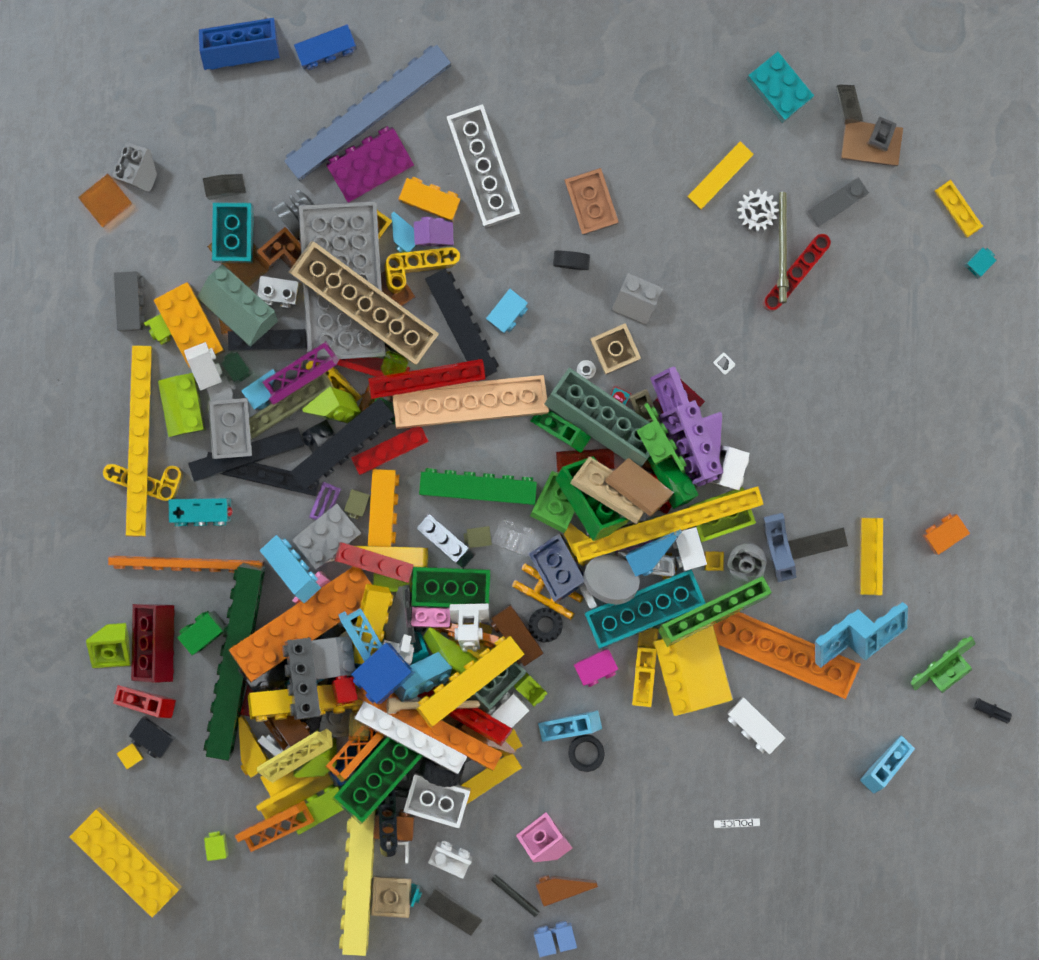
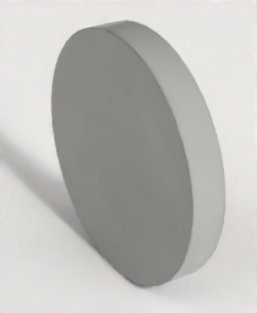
(611, 579)

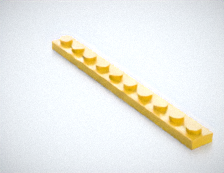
(138, 441)
(669, 523)

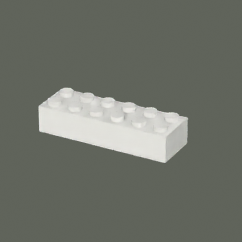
(483, 166)

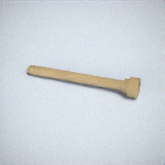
(395, 705)

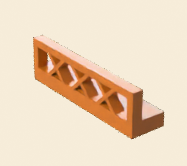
(374, 740)
(271, 821)

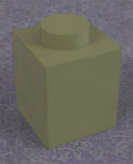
(357, 504)
(478, 537)

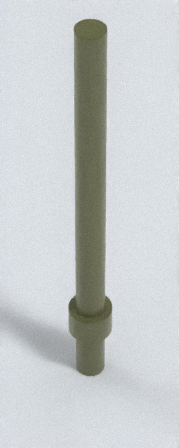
(782, 282)

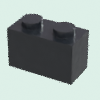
(151, 737)

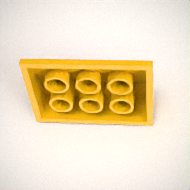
(694, 672)

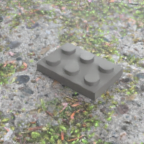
(229, 428)
(322, 538)

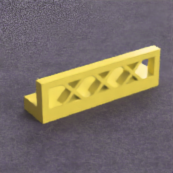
(296, 755)

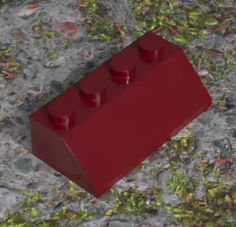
(152, 643)

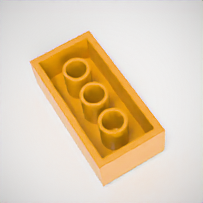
(187, 320)

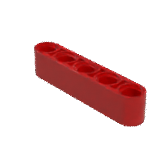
(801, 264)

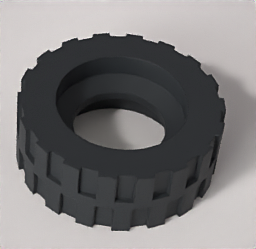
(439, 776)

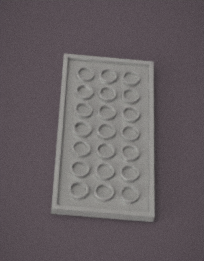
(351, 236)

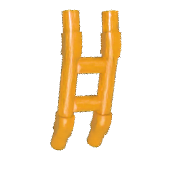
(535, 594)

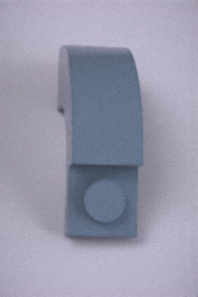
(779, 547)

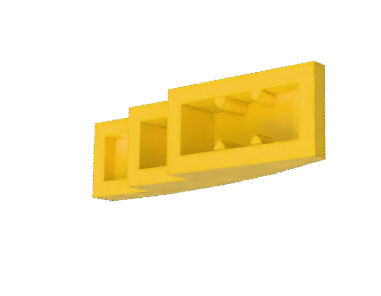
(645, 668)

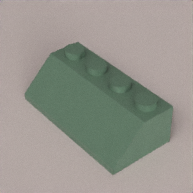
(237, 305)

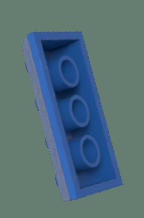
(238, 44)

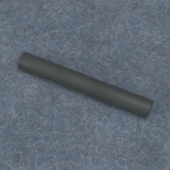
(514, 895)

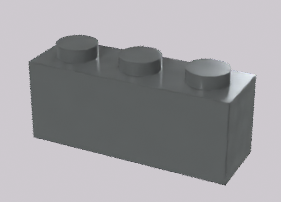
(129, 301)

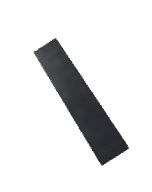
(260, 449)
(269, 476)

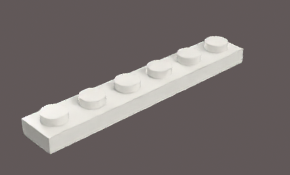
(410, 737)

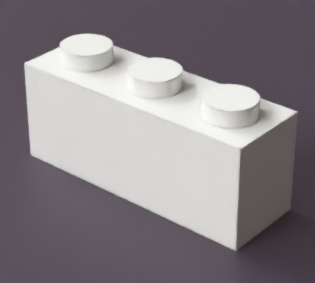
(755, 726)

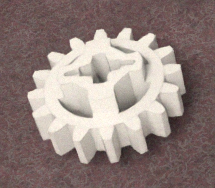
(766, 214)

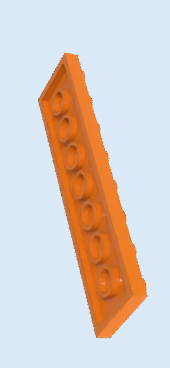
(304, 620)
(785, 653)

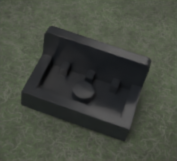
(317, 435)

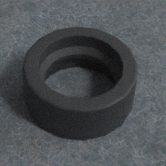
(571, 260)
(600, 757)

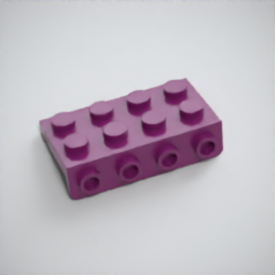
(369, 163)

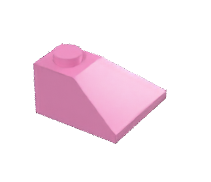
(544, 840)

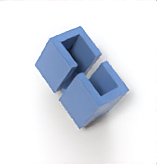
(545, 940)

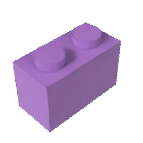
(433, 232)

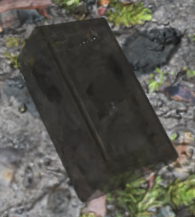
(849, 103)

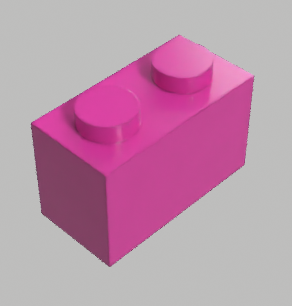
(596, 667)

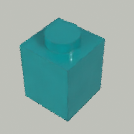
(980, 262)

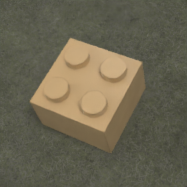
(615, 349)

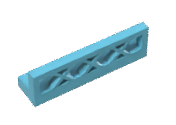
(356, 638)

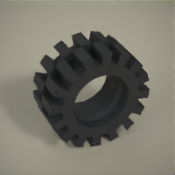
(545, 613)

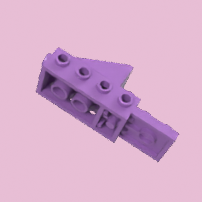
(698, 436)

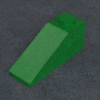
(562, 430)
(672, 477)

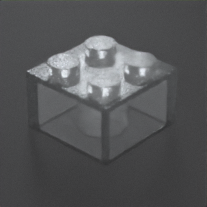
(514, 538)

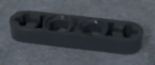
(390, 821)

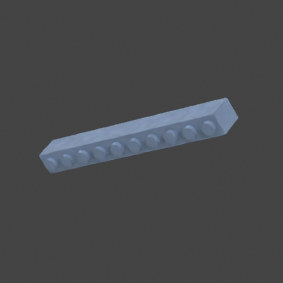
(368, 112)

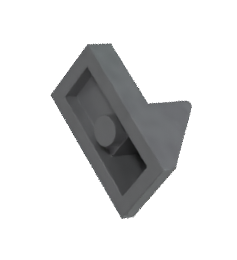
(882, 134)

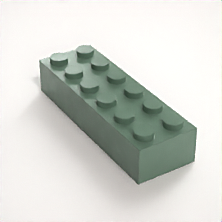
(599, 416)

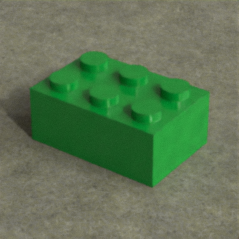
(202, 633)

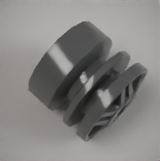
(290, 214)

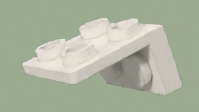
(450, 859)

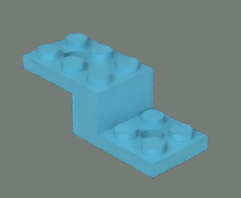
(861, 634)

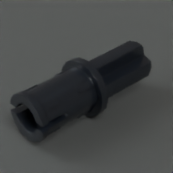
(992, 711)

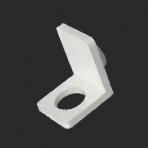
(406, 843)

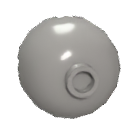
(747, 562)

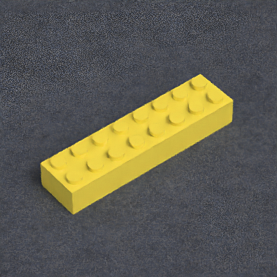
(358, 886)

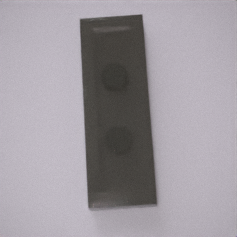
(818, 543)

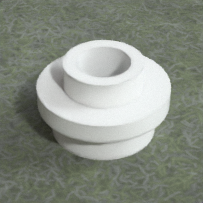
(586, 363)

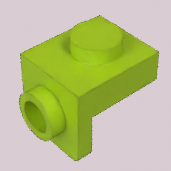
(530, 689)

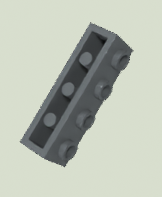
(302, 678)

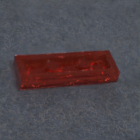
(603, 456)

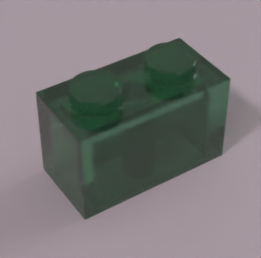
(237, 367)

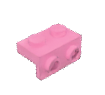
(430, 617)

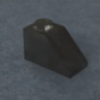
(224, 185)

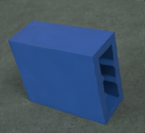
(382, 673)

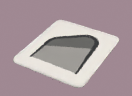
(724, 363)

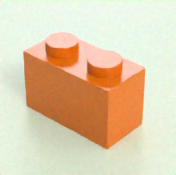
(946, 533)

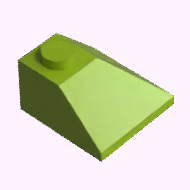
(109, 646)

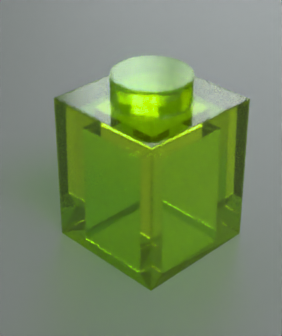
(393, 363)

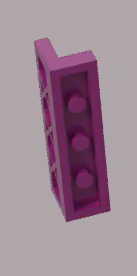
(303, 379)

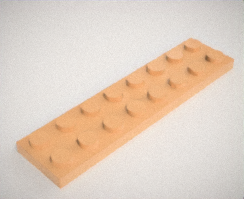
(471, 402)

